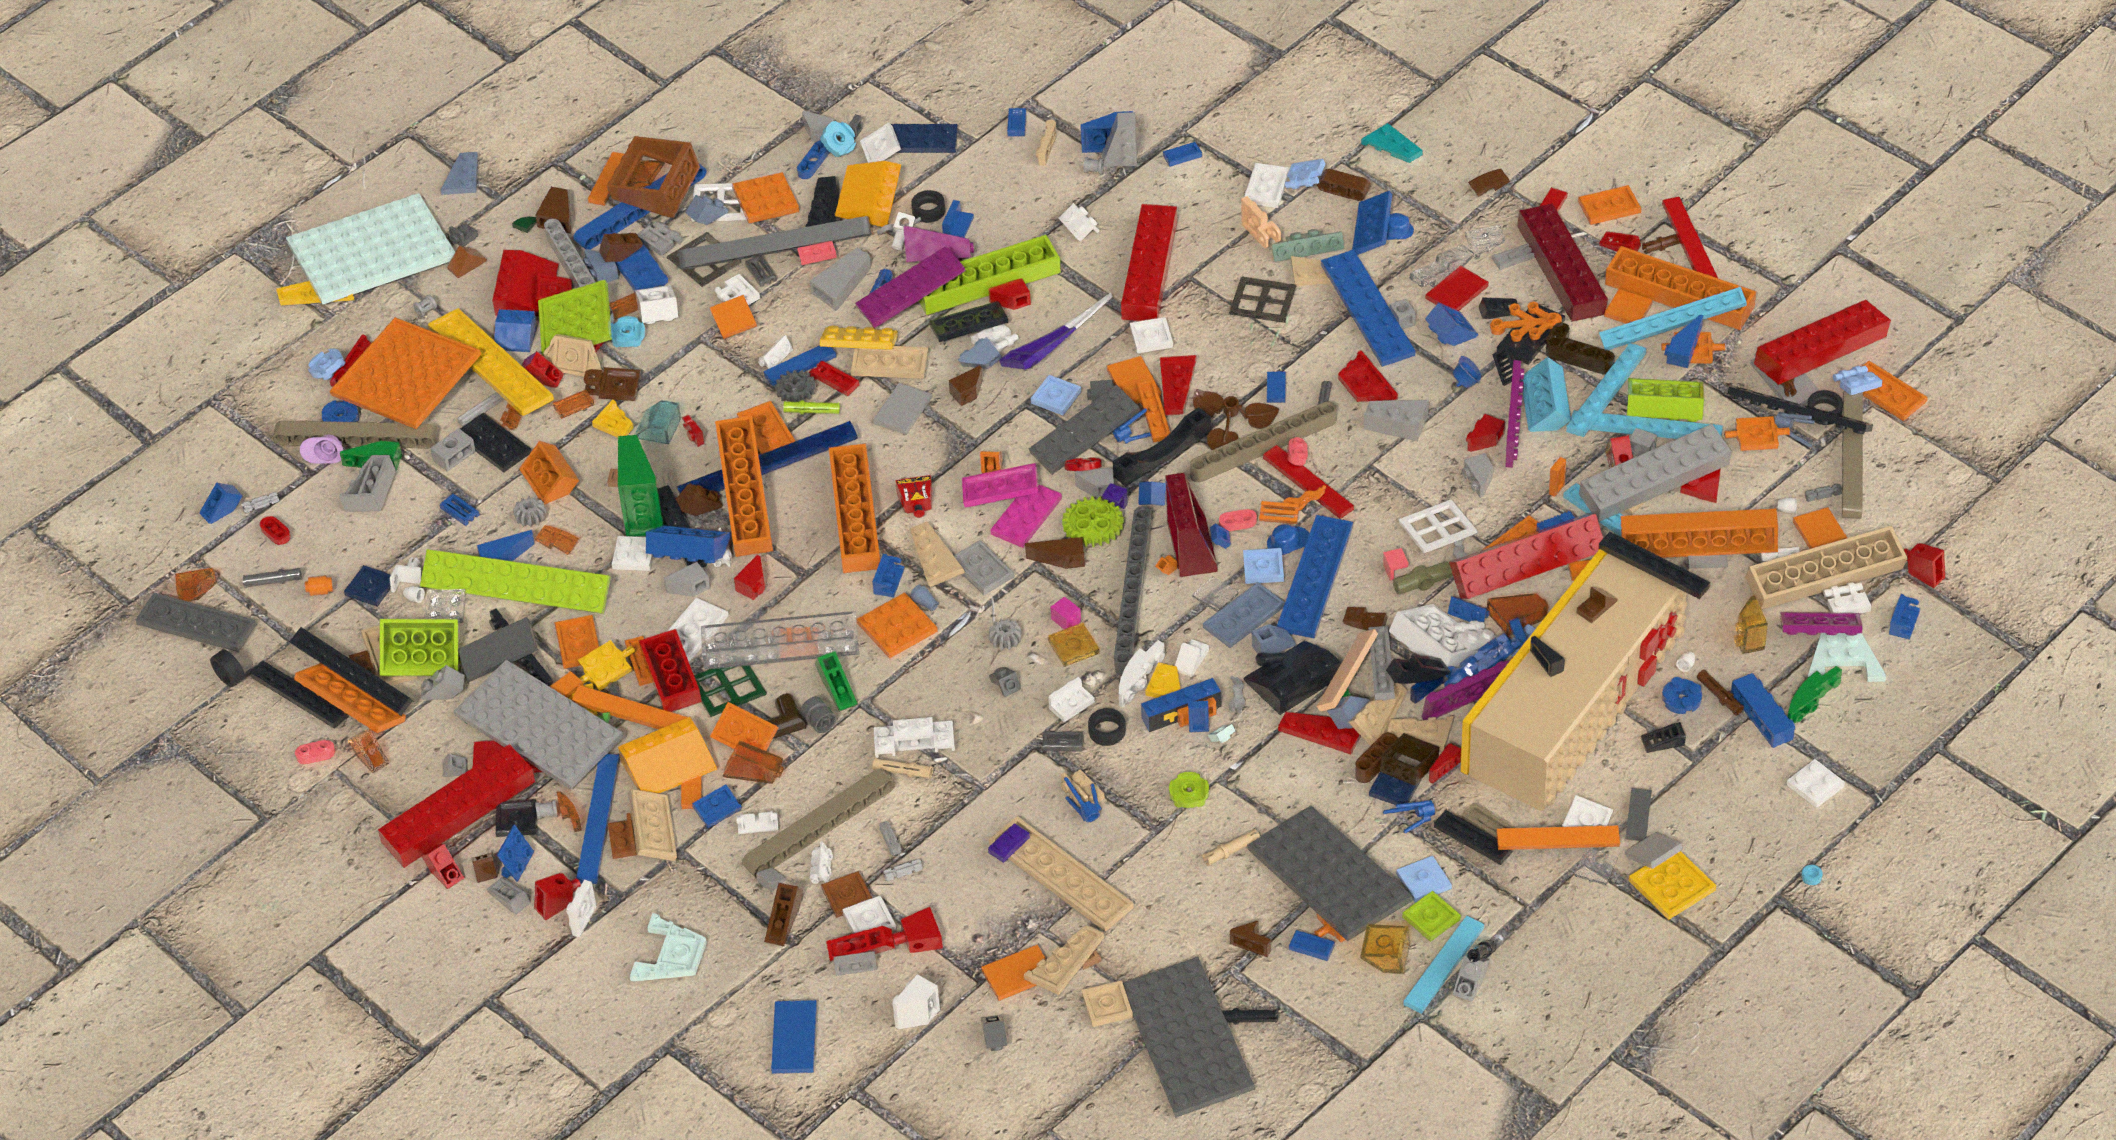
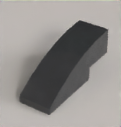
(1417, 669)

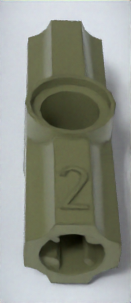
(1422, 577)

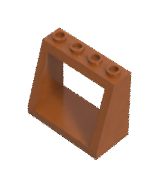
(675, 185)

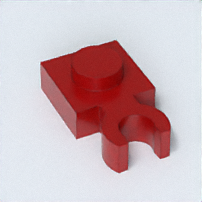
(694, 432)

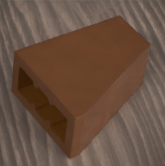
(555, 206)

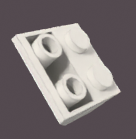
(916, 1003)

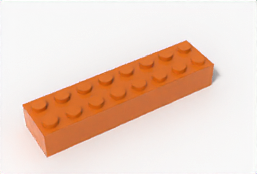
(1672, 284)
(743, 486)
(854, 508)
(1704, 532)

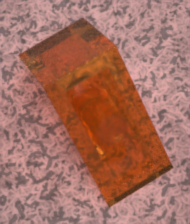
(194, 584)
(368, 750)

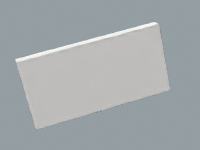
(690, 623)

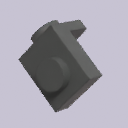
(1006, 680)

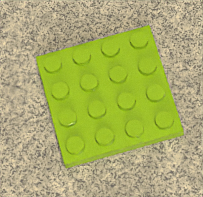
(577, 314)

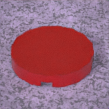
(1081, 464)

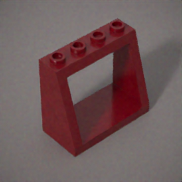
(1188, 528)

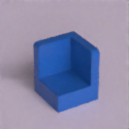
(1152, 493)

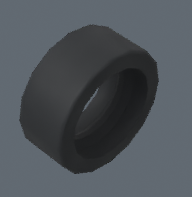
(924, 197)
(1826, 397)
(227, 668)
(1106, 738)

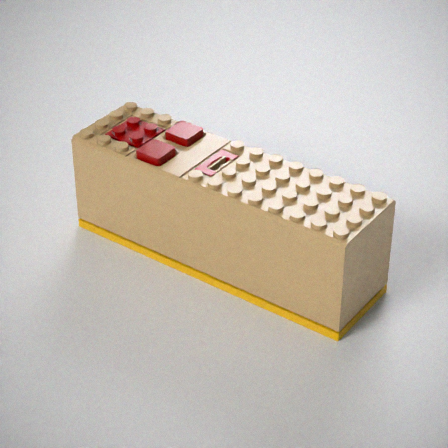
(1539, 728)

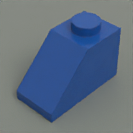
(220, 502)

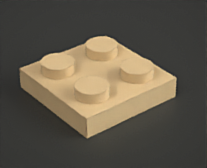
(1107, 1003)

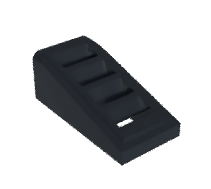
(1492, 307)
(1498, 358)
(1548, 658)
(1667, 731)

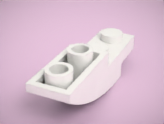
(1135, 672)

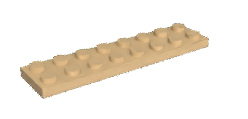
(1068, 878)

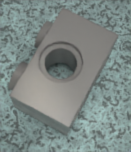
(452, 449)

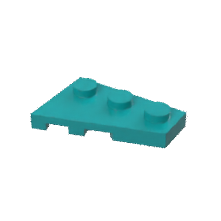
(1394, 142)

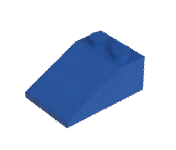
(1095, 132)

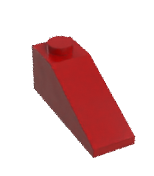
(875, 939)

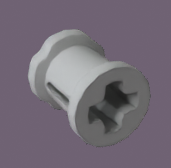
(1093, 165)
(431, 304)
(546, 809)

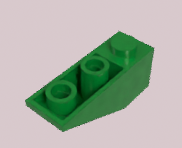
(359, 455)

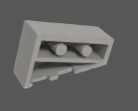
(1122, 143)

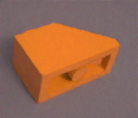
(990, 461)

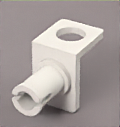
(899, 230)
(410, 573)

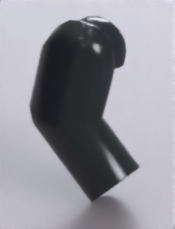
(1267, 658)

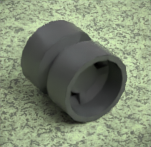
(818, 714)

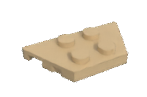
(572, 355)

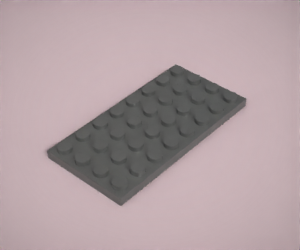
(1329, 872)
(1187, 1037)

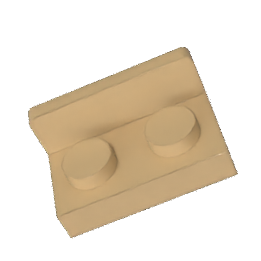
(1082, 786)

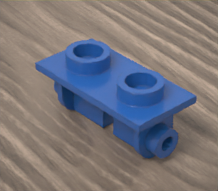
(1467, 611)

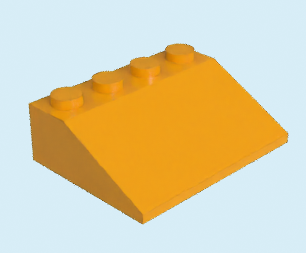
(869, 191)
(666, 757)

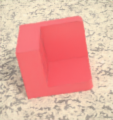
(1393, 561)

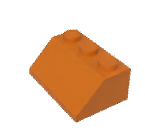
(548, 473)

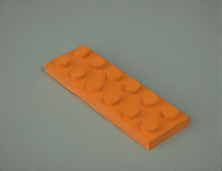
(348, 698)

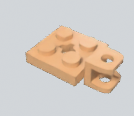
(1256, 223)

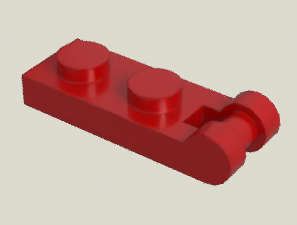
(834, 378)

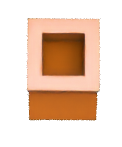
(1167, 565)

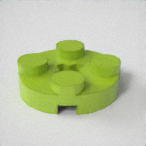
(1192, 799)

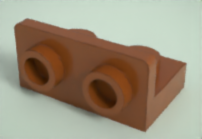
(622, 838)

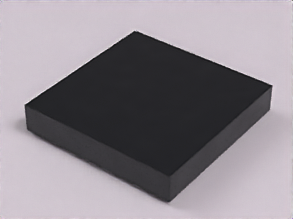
(518, 813)

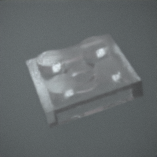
(445, 604)

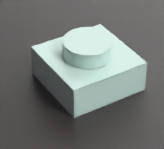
(1222, 733)

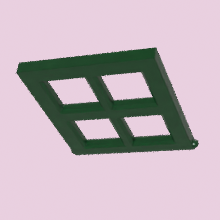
(728, 687)

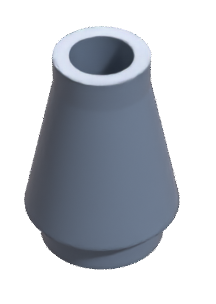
(922, 596)

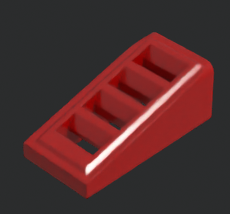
(1625, 240)
(1445, 762)

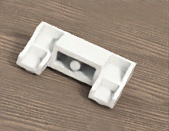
(913, 735)

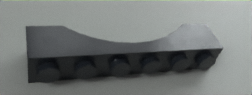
(1135, 465)

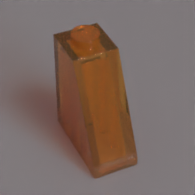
(1527, 607)
(753, 764)

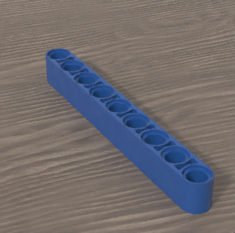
(618, 217)

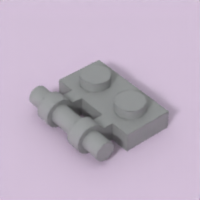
(655, 238)

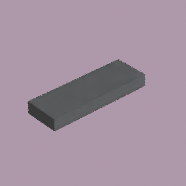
(1638, 814)

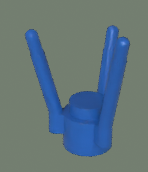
(884, 277)
(1123, 431)
(1422, 809)
(1088, 811)

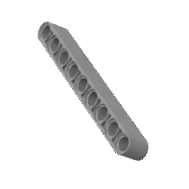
(568, 256)

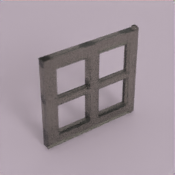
(702, 281)
(1263, 299)

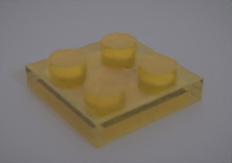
(1073, 644)

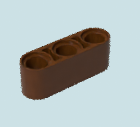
(1344, 184)
(1369, 763)

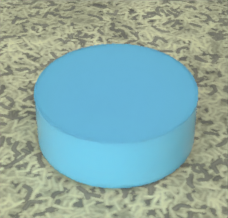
(1811, 874)

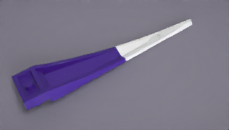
(1034, 351)

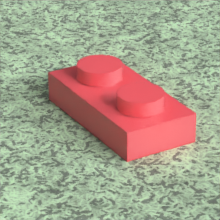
(816, 252)

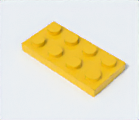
(858, 338)

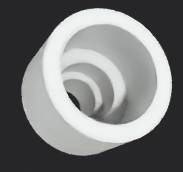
(1787, 505)
(414, 594)
(1686, 661)

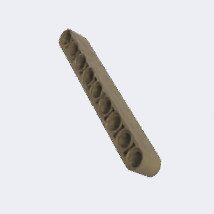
(355, 433)
(1259, 442)
(1852, 459)
(819, 822)

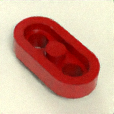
(275, 530)

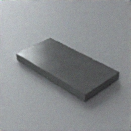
(493, 649)

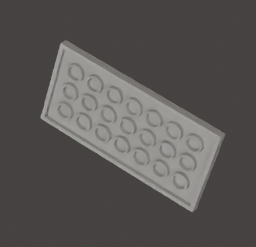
(538, 724)

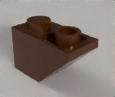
(619, 246)
(698, 500)

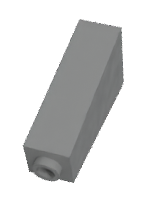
(841, 278)

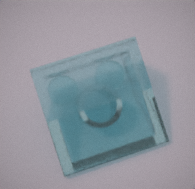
(659, 422)

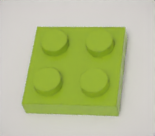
(1431, 916)

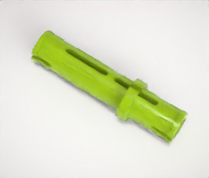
(811, 407)

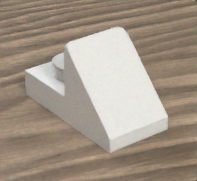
(1191, 656)

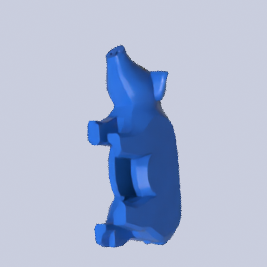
(1483, 658)

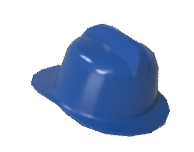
(1399, 227)
(1466, 373)
(1288, 538)

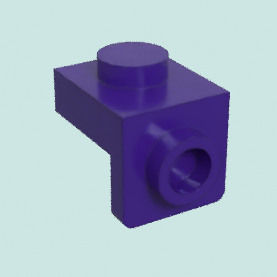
(1117, 495)

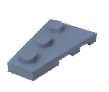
(462, 175)

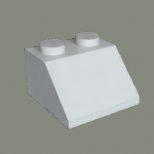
(656, 304)

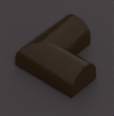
(789, 716)

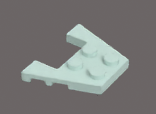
(1846, 651)
(678, 956)

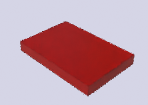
(1457, 289)

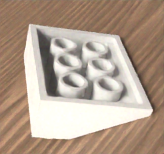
(1429, 634)

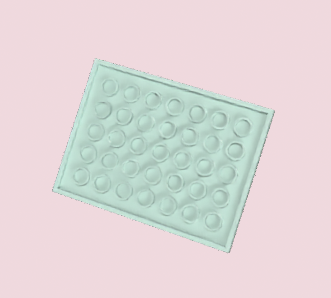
(370, 248)

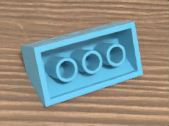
(1546, 397)

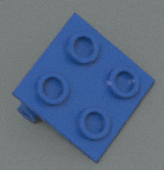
(514, 854)

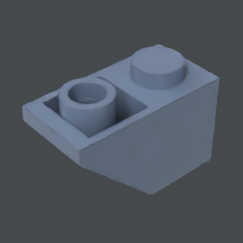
(706, 210)
(599, 268)
(981, 354)
(1271, 639)
(1346, 710)

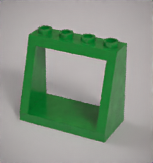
(637, 488)

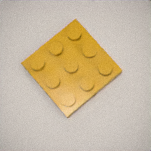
(1673, 884)

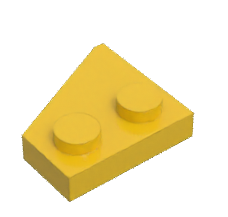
(613, 421)
(1163, 681)

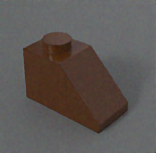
(966, 386)

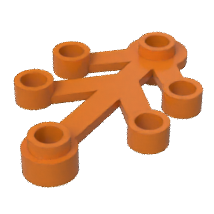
(1527, 323)

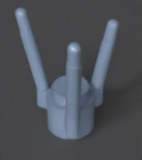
(1786, 420)

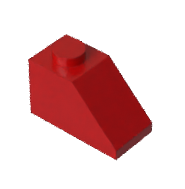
(750, 579)

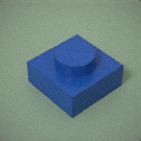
(1220, 536)

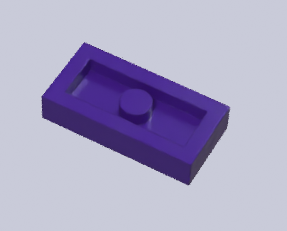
(1008, 843)

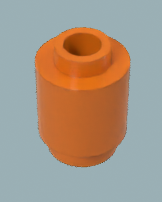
(318, 585)

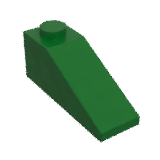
(835, 681)

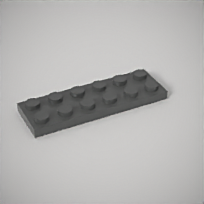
(1084, 429)
(195, 622)

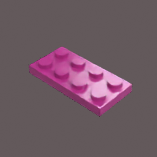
(1000, 485)
(1026, 516)

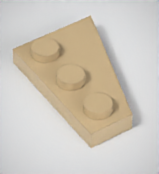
(1308, 271)
(1430, 730)

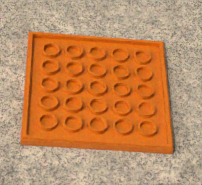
(405, 373)

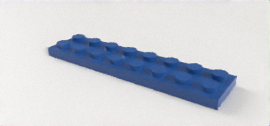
(1368, 308)
(1315, 576)

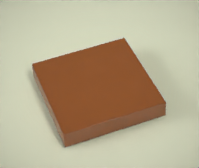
(845, 892)

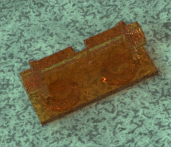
(509, 418)

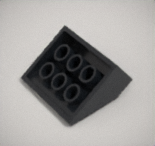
(1302, 674)

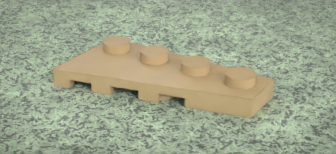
(934, 555)
(1376, 715)
(1066, 961)

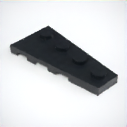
(824, 202)

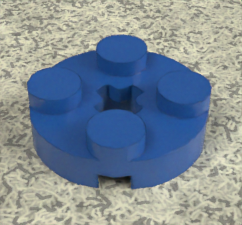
(335, 408)
(1680, 686)

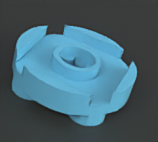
(831, 143)
(635, 335)

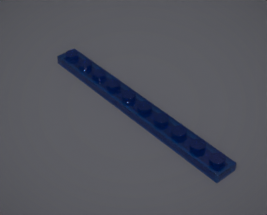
(786, 454)

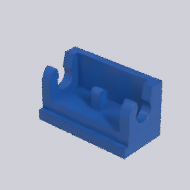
(887, 576)
(1904, 617)

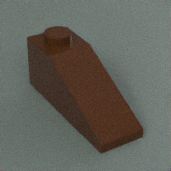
(1059, 553)
(783, 913)

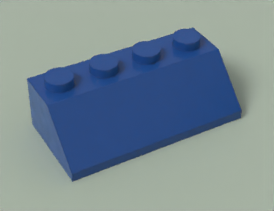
(687, 543)

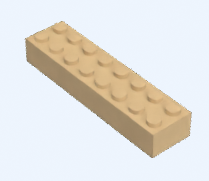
(1826, 566)

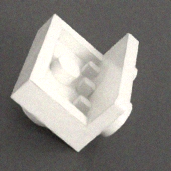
(1077, 222)
(1070, 700)

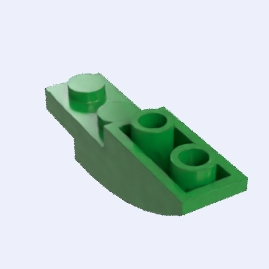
(1808, 694)

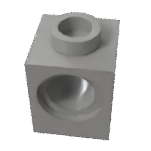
(1403, 313)
(1642, 441)

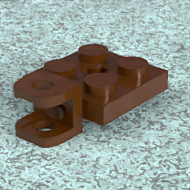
(607, 383)

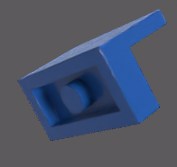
(956, 221)

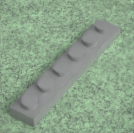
(1380, 661)

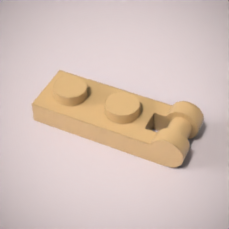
(1046, 143)

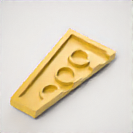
(302, 294)

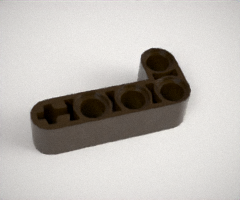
(1577, 353)

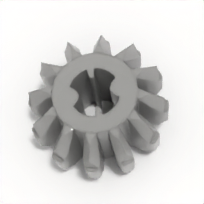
(529, 511)
(1005, 634)

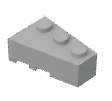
(1397, 418)
(371, 486)

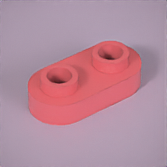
(1297, 451)
(1238, 520)
(315, 752)

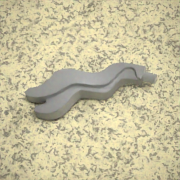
(889, 227)
(1458, 551)
(1238, 701)

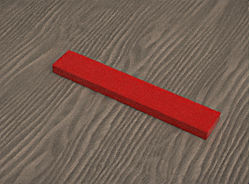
(1688, 236)
(1308, 482)

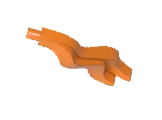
(1306, 497)

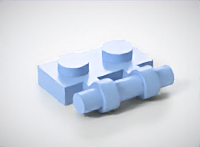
(1308, 170)
(1857, 380)

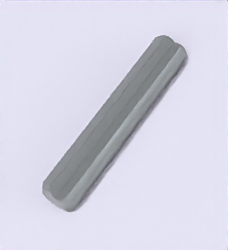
(480, 408)

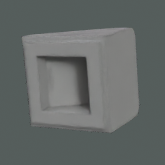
(454, 765)
(769, 878)

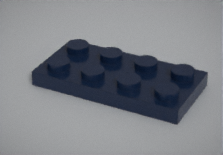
(926, 138)

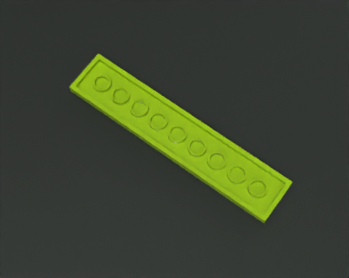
(515, 581)

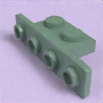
(1307, 244)

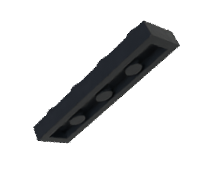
(1471, 836)

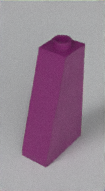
(922, 243)

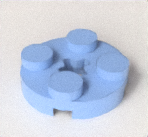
(326, 364)

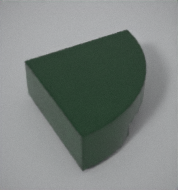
(524, 224)

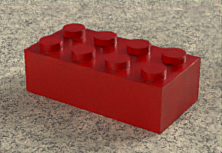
(670, 671)

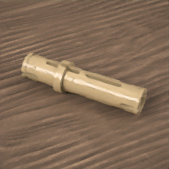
(925, 771)
(1224, 850)

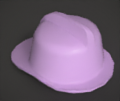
(321, 449)

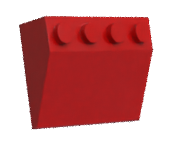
(517, 280)

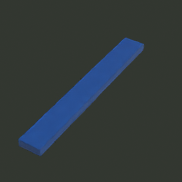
(598, 818)

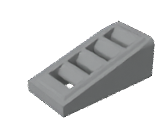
(510, 896)

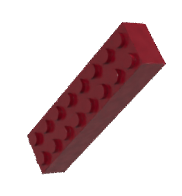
(1562, 262)

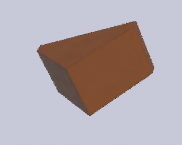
(465, 260)

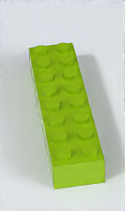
(1024, 260)

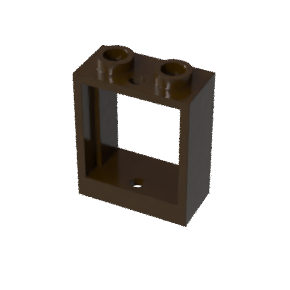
(1407, 746)

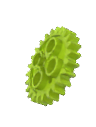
(1093, 521)

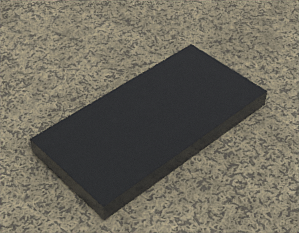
(968, 321)
(1526, 348)
(495, 442)

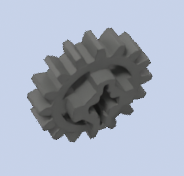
(795, 386)

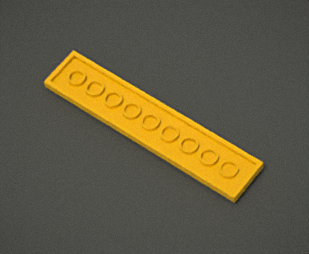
(494, 364)

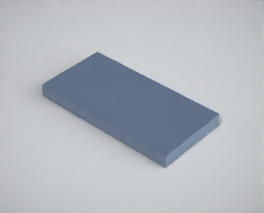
(1243, 615)

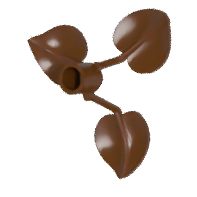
(1258, 415)

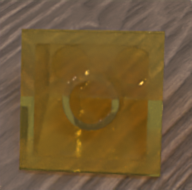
(1751, 628)
(1386, 947)

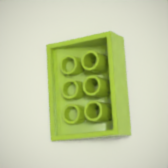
(1665, 399)
(417, 646)

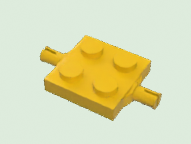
(605, 665)

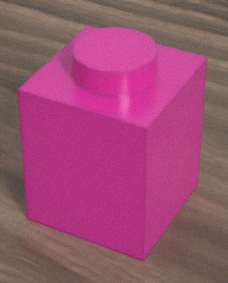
(1065, 613)

